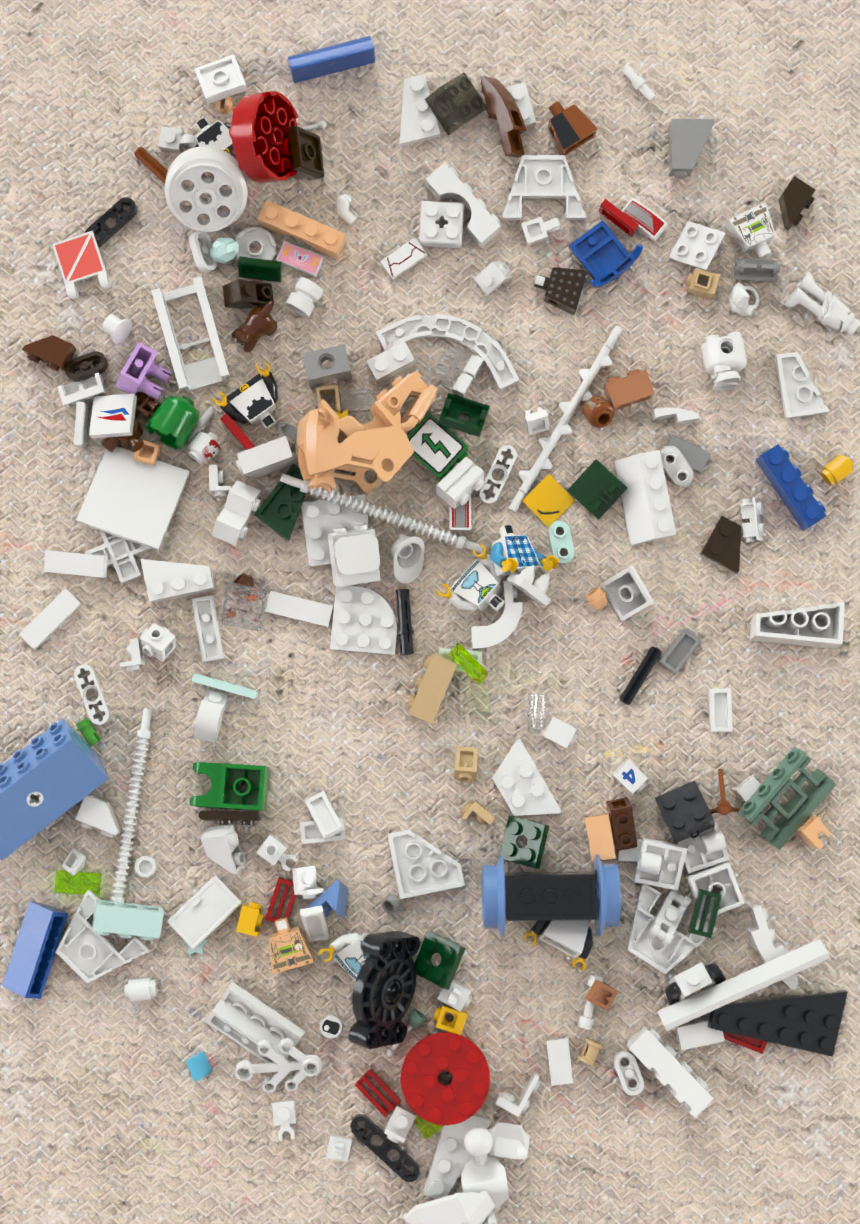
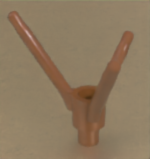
(723, 805)

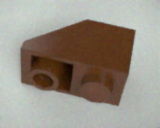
(52, 351)

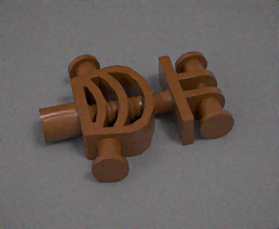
(143, 406)

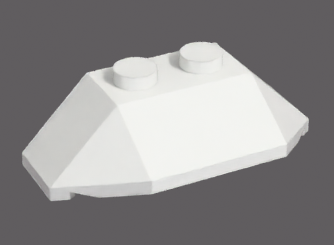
(453, 1209)

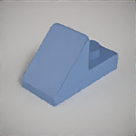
(333, 898)

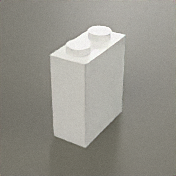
(267, 457)

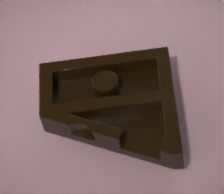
(724, 544)

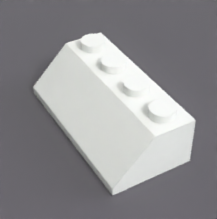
(646, 498)

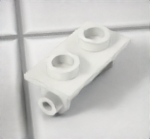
(754, 528)

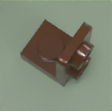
(622, 823)

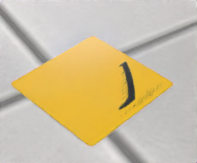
(548, 500)

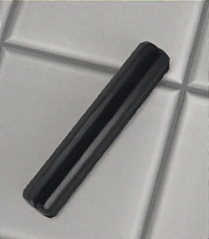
(640, 675)

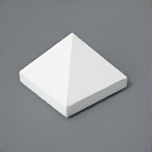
(74, 862)

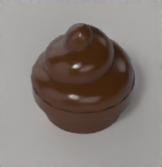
(244, 580)

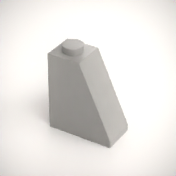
(686, 143)

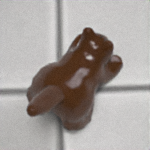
(257, 324)

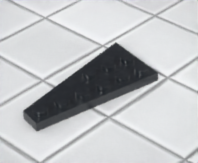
(791, 1021)

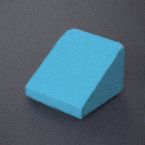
(198, 1065)

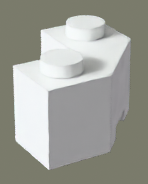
(238, 509)

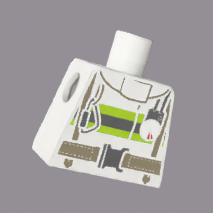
(752, 230)

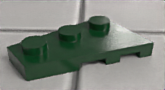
(283, 506)

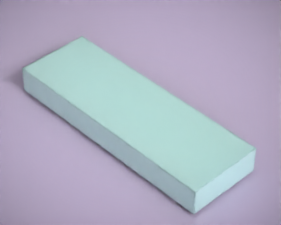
(225, 686)

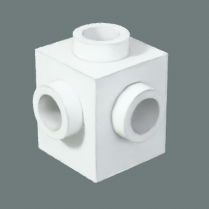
(157, 642)

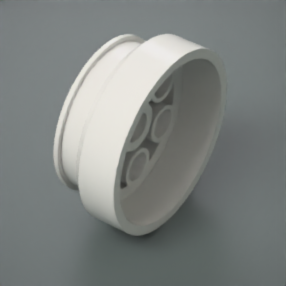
(226, 171)

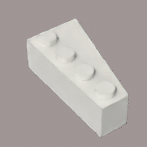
(809, 626)
(670, 1071)

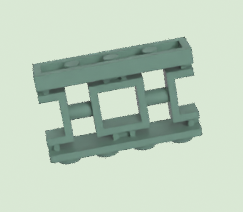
(797, 808)

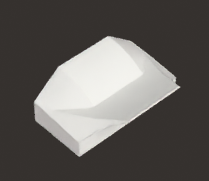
(509, 1141)

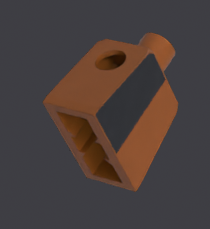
(569, 128)

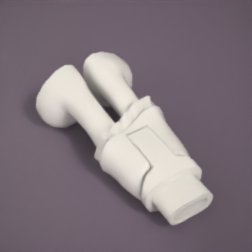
(830, 312)

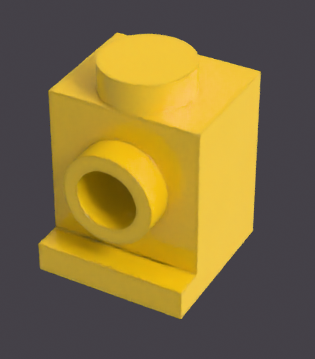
(250, 918)
(455, 1025)

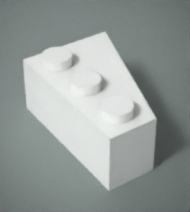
(175, 580)

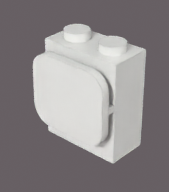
(354, 555)

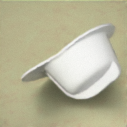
(407, 558)

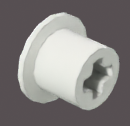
(117, 328)

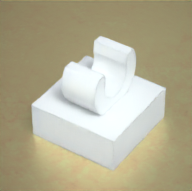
(537, 421)
(339, 1148)

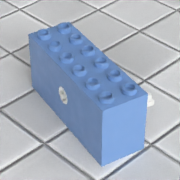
(45, 783)

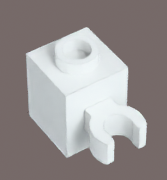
(274, 850)
(456, 997)

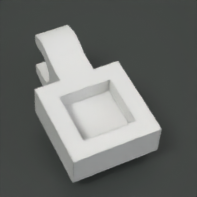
(172, 139)
(537, 231)

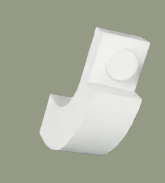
(492, 635)

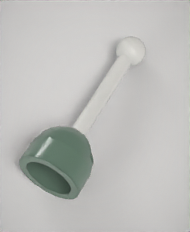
(415, 1020)

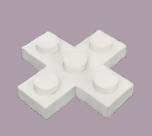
(120, 554)

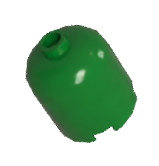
(174, 421)

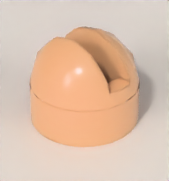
(227, 108)

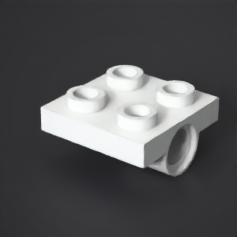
(705, 849)
(660, 864)

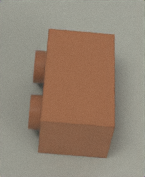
(629, 389)

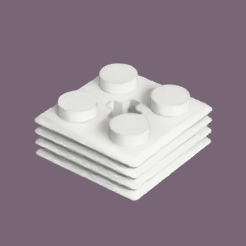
(432, 214)
(722, 877)

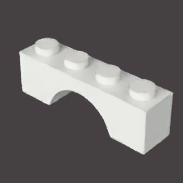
(446, 185)

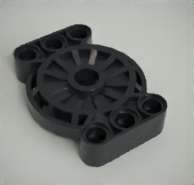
(384, 989)

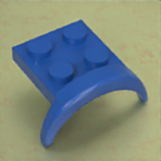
(603, 255)

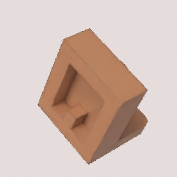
(601, 994)

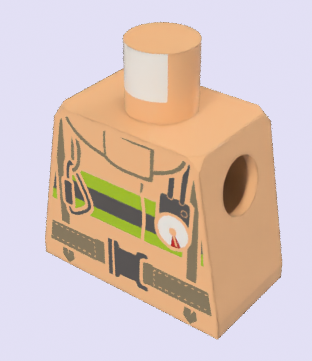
(288, 947)

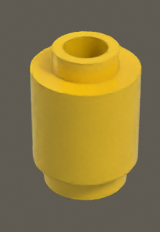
(837, 470)

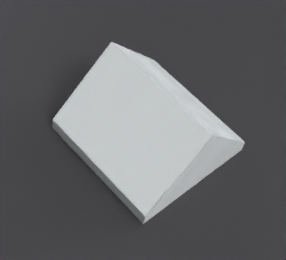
(627, 593)

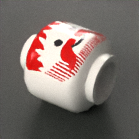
(204, 447)

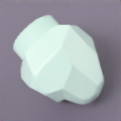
(224, 250)

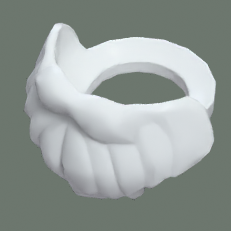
(739, 300)

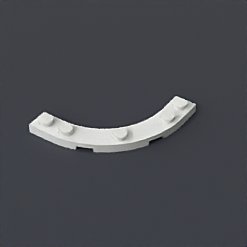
(457, 330)

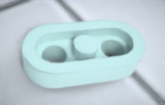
(560, 542)

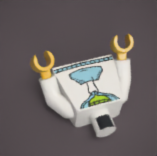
(476, 587)
(347, 952)

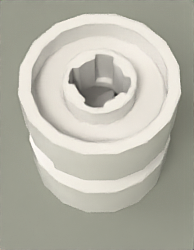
(303, 298)

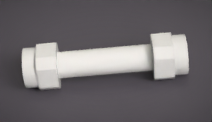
(586, 1020)

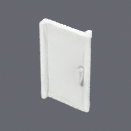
(208, 914)

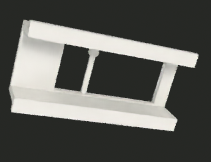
(202, 372)

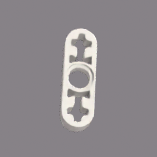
(510, 462)
(83, 691)

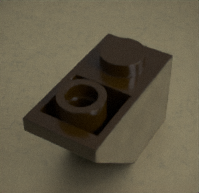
(793, 200)
(247, 294)

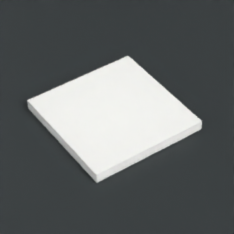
(133, 498)

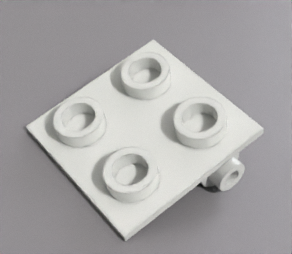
(697, 245)

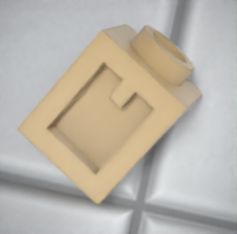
(466, 764)
(481, 815)

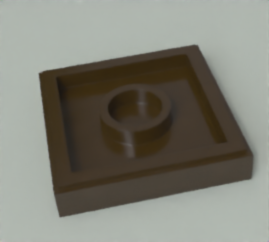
(306, 152)

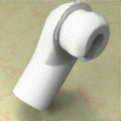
(343, 209)

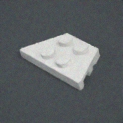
(523, 785)

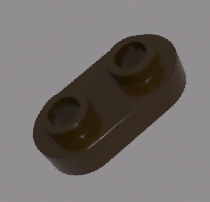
(86, 365)

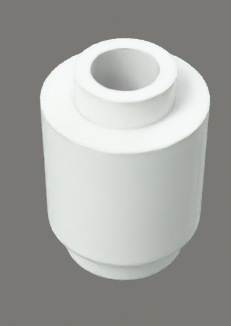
(141, 989)

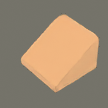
(148, 453)

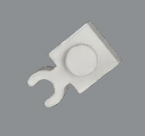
(284, 1115)

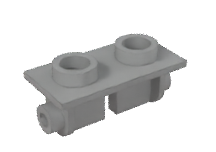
(756, 270)

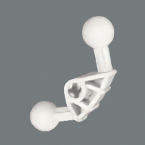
(483, 1170)

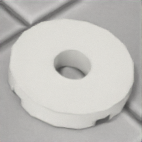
(256, 235)

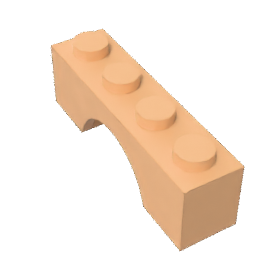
(287, 222)

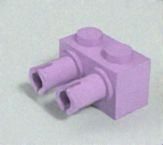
(133, 375)

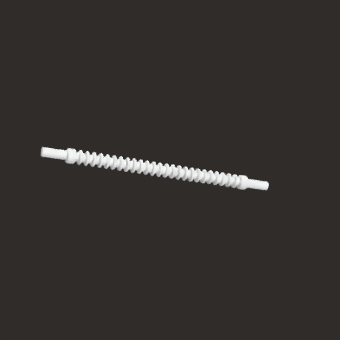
(460, 542)
(143, 734)

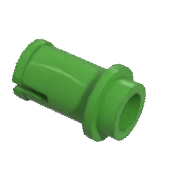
(88, 732)

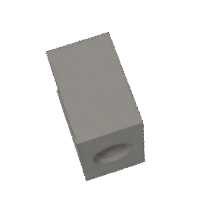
(339, 369)

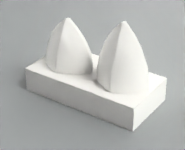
(534, 591)

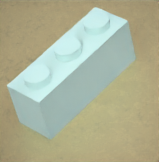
(127, 919)

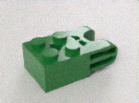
(226, 784)

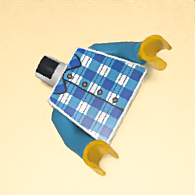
(515, 553)

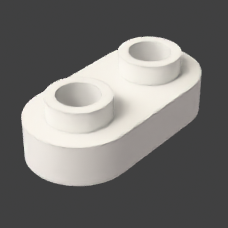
(200, 246)
(677, 466)
(628, 1072)

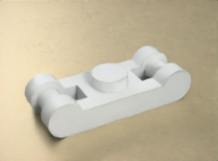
(669, 916)

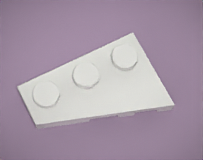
(417, 118)
(796, 388)

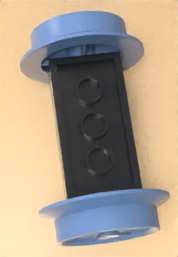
(551, 896)

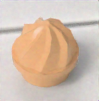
(597, 598)

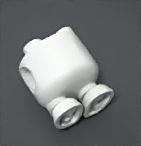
(724, 359)

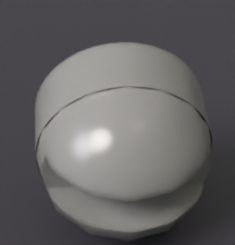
(392, 899)

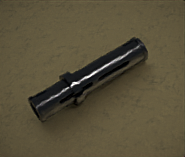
(404, 621)

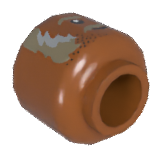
(598, 411)

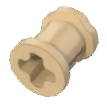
(590, 1052)

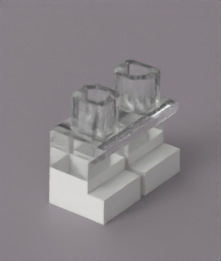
(461, 371)

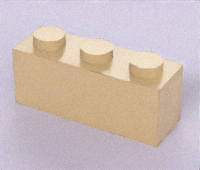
(432, 687)

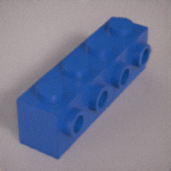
(791, 487)

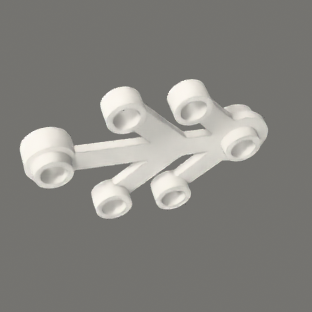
(281, 1066)

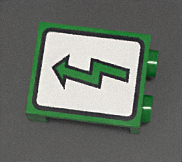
(437, 446)

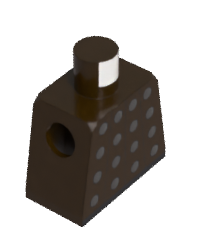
(562, 288)

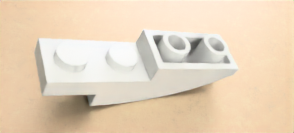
(763, 939)

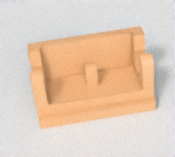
(810, 830)
(601, 837)

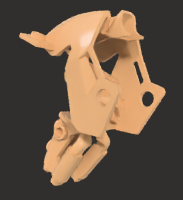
(347, 445)

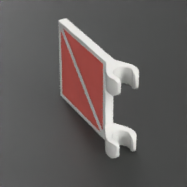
(79, 260)

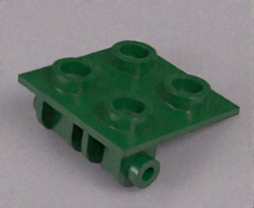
(597, 489)

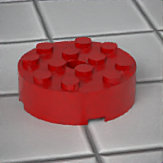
(263, 136)
(445, 1102)

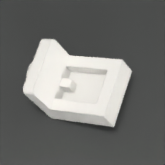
(493, 276)

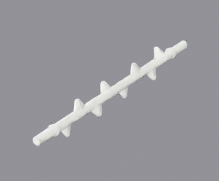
(562, 427)

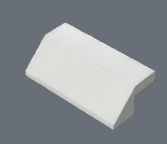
(250, 1021)

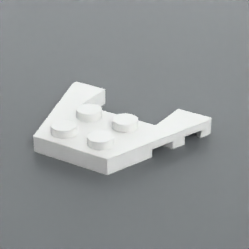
(543, 179)
(650, 948)
(92, 953)

